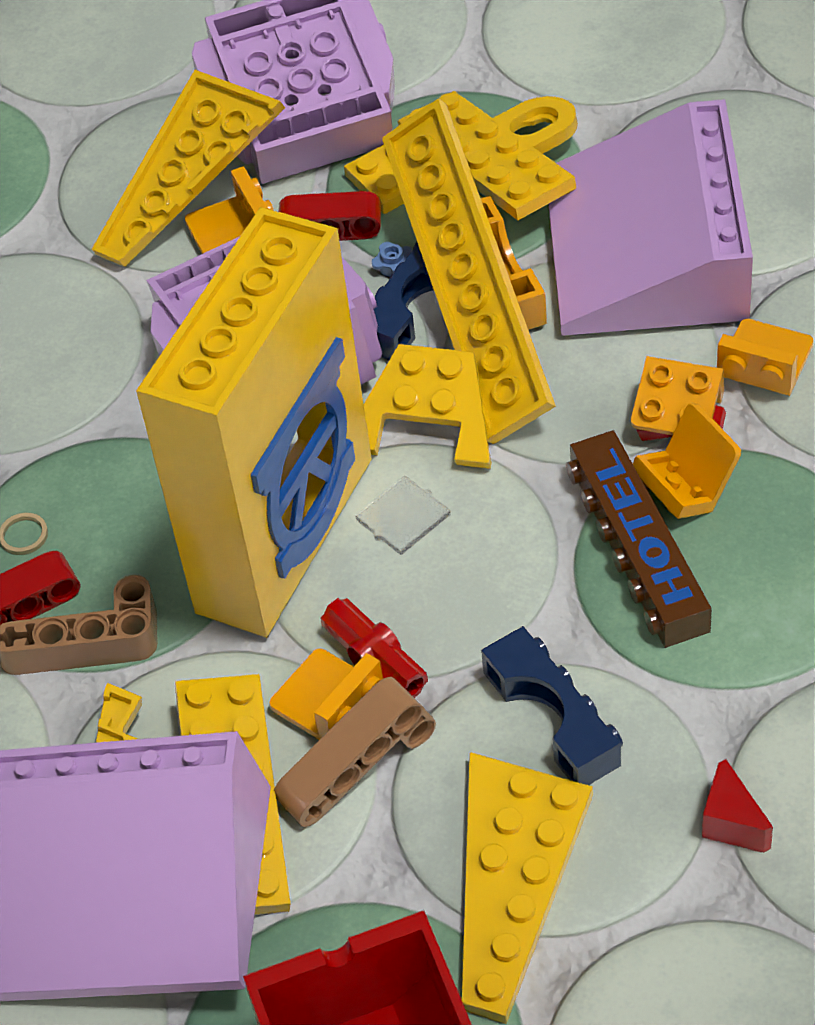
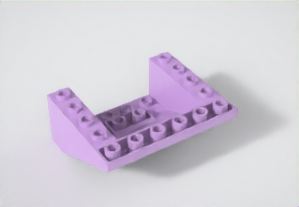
(654, 228)
(129, 866)

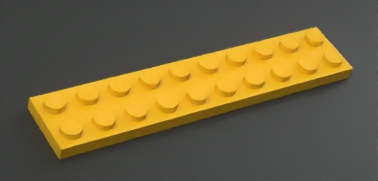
(467, 269)

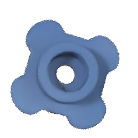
(389, 257)

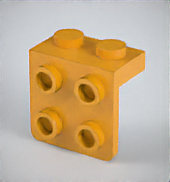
(230, 217)
(764, 355)
(669, 388)
(693, 466)
(324, 690)

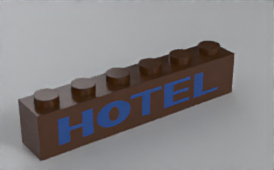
(639, 540)

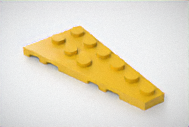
(195, 143)
(515, 858)

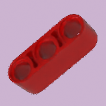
(353, 213)
(36, 587)

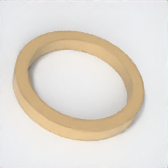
(24, 550)

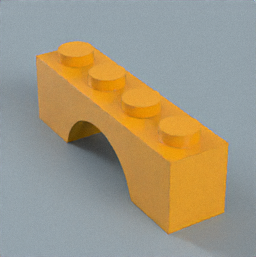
(524, 282)

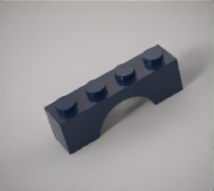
(392, 315)
(524, 671)

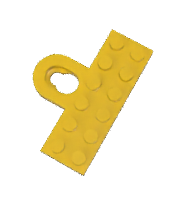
(511, 164)
(238, 706)

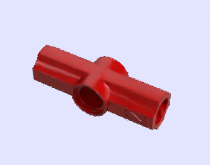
(362, 636)

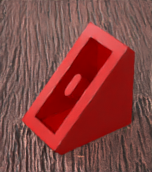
(733, 814)

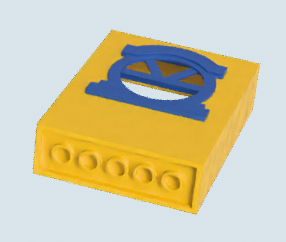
(221, 405)

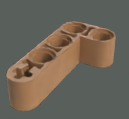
(84, 638)
(352, 749)

